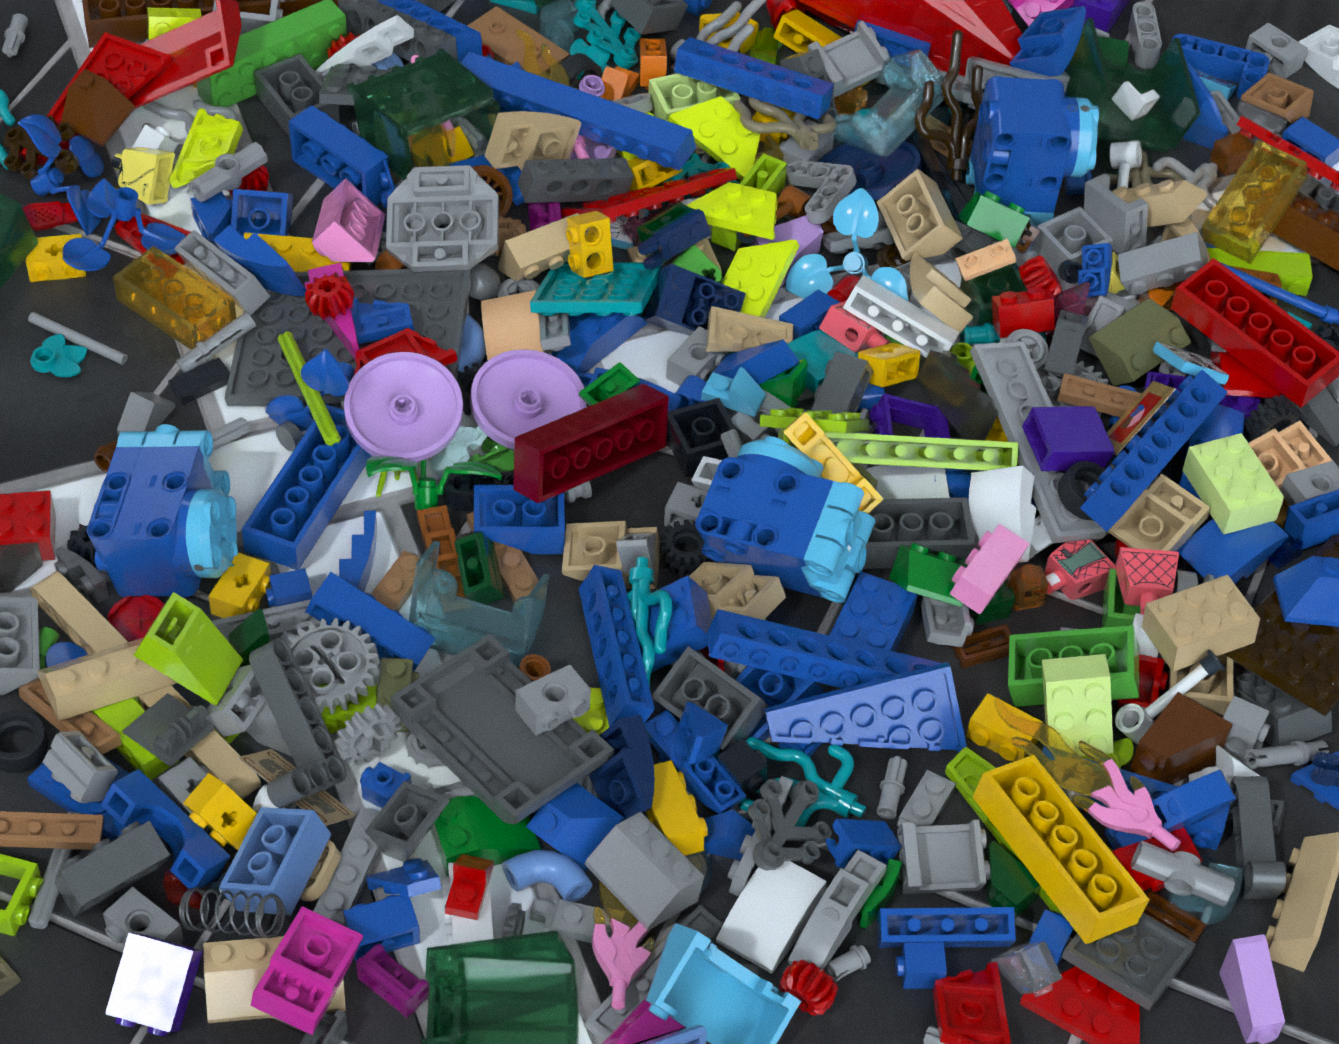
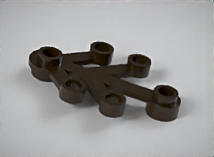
(18, 139)

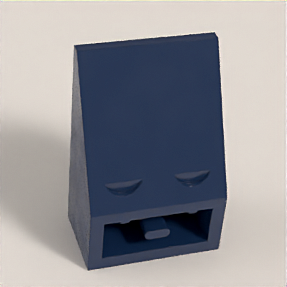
(685, 299)

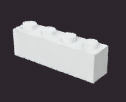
(899, 318)

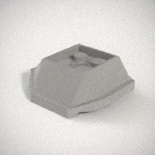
(436, 198)

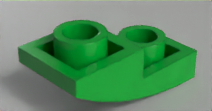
(881, 894)

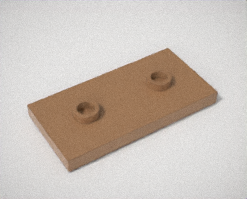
(499, 34)

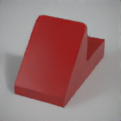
(469, 886)

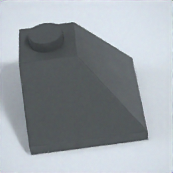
(406, 820)

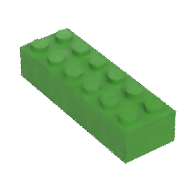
(302, 33)

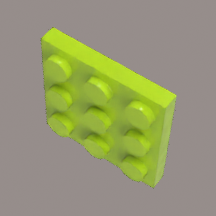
(828, 422)

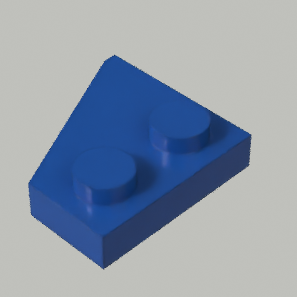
(380, 319)
(409, 880)

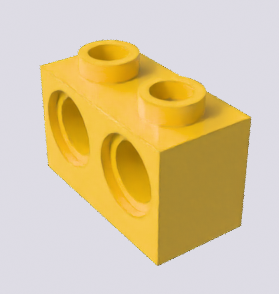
(594, 243)

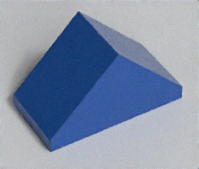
(700, 733)
(726, 834)

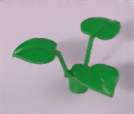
(426, 489)

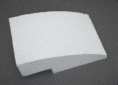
(1324, 53)
(1003, 499)
(771, 914)

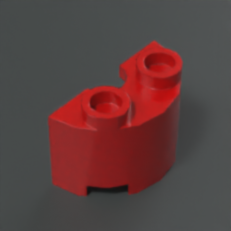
(1150, 681)

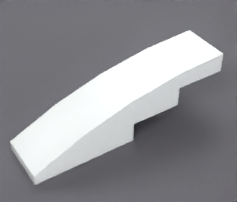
(370, 46)

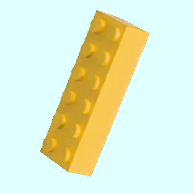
(1060, 849)

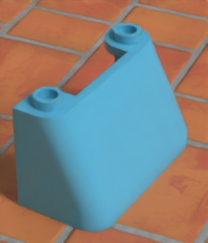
(712, 990)

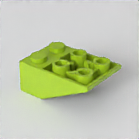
(189, 649)

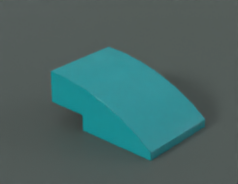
(817, 350)

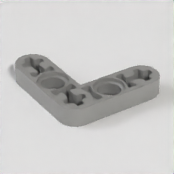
(835, 179)

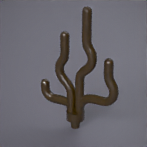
(958, 139)

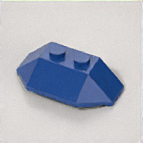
(1208, 125)
(596, 337)

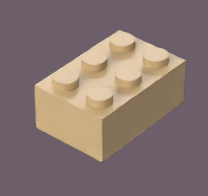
(1199, 620)

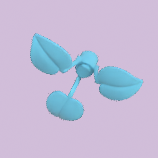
(854, 217)

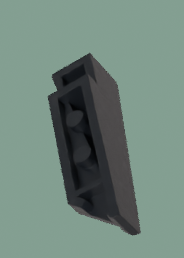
(935, 170)

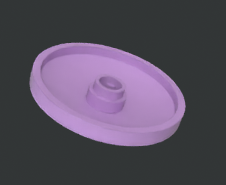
(522, 393)
(403, 406)

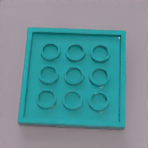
(617, 291)

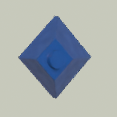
(1310, 591)
(574, 823)

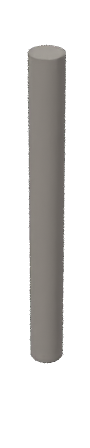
(78, 338)

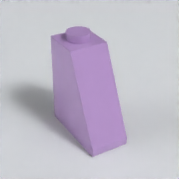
(799, 229)
(1253, 989)

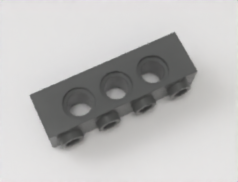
(574, 179)

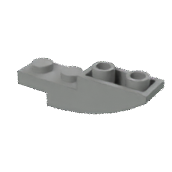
(837, 909)

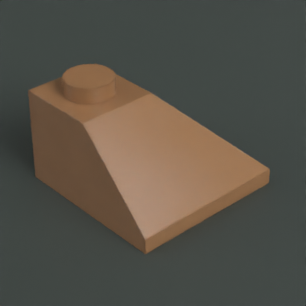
(1280, 98)

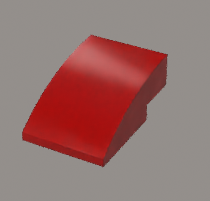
(1241, 379)

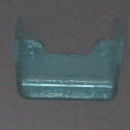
(462, 622)

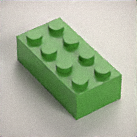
(1029, 650)

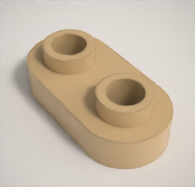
(322, 873)

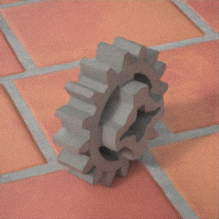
(368, 734)

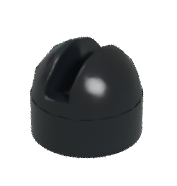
(1072, 268)

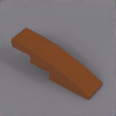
(436, 526)

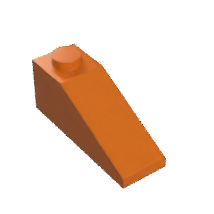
(652, 60)

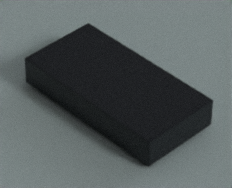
(199, 381)

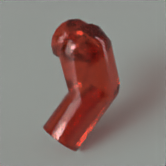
(175, 890)

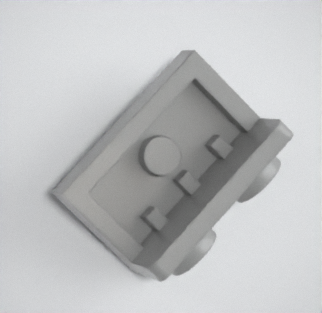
(945, 622)

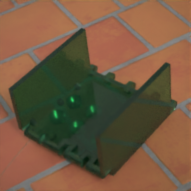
(1100, 80)
(419, 96)

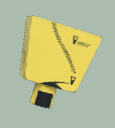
(145, 172)

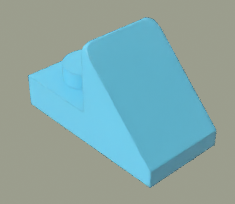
(736, 394)

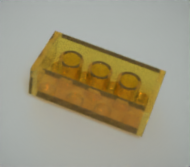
(1254, 201)
(173, 298)

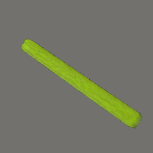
(313, 398)

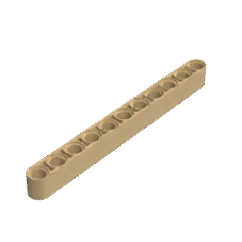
(94, 633)

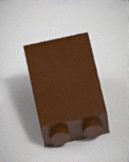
(1180, 742)

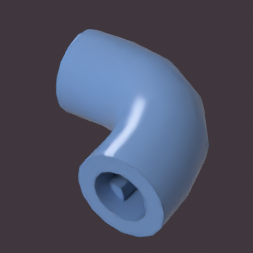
(473, 344)
(548, 868)

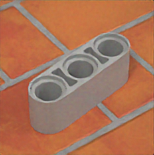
(1145, 35)

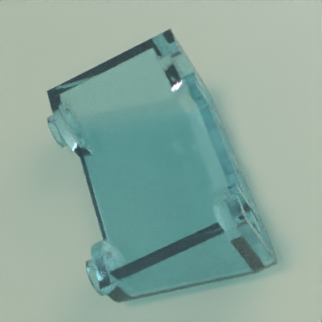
(893, 115)

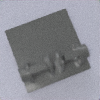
(170, 728)

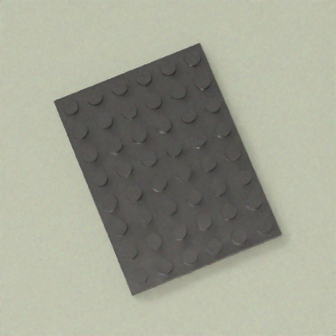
(261, 370)

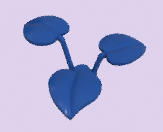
(46, 139)
(120, 204)
(319, 373)

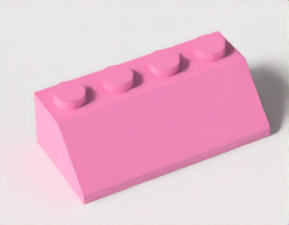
(348, 226)

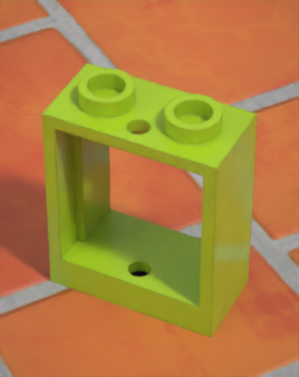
(28, 887)

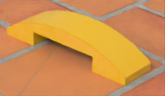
(814, 443)

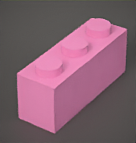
(988, 568)

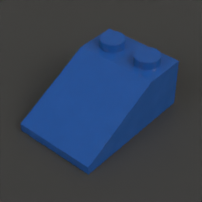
(519, 521)
(687, 624)
(775, 690)

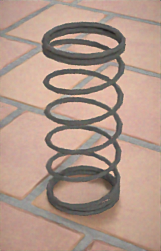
(258, 916)

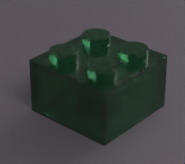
(987, 285)

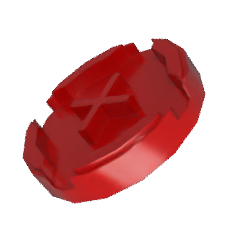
(134, 615)

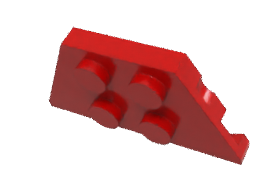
(404, 341)
(971, 1008)
(1088, 1009)

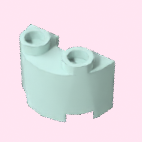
(458, 449)

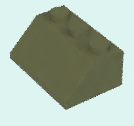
(1129, 340)

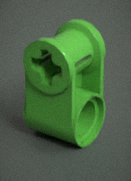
(697, 262)

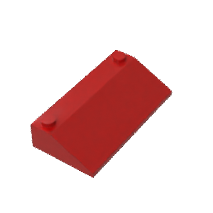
(196, 51)

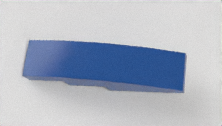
(359, 567)

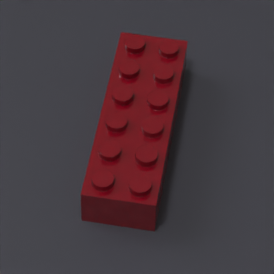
(590, 443)

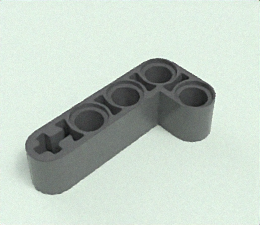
(1254, 839)

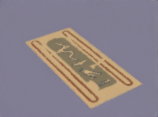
(272, 765)

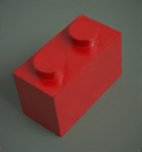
(1023, 311)

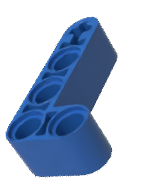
(1225, 61)

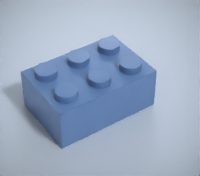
(276, 858)

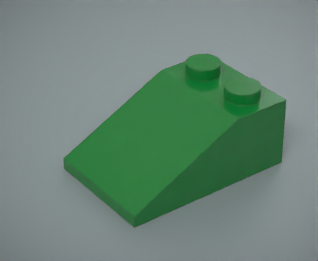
(475, 830)

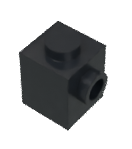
(745, 766)

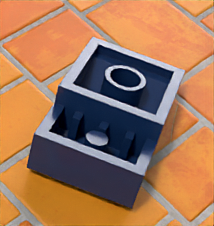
(628, 777)

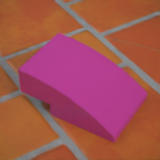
(306, 970)

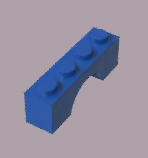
(195, 853)

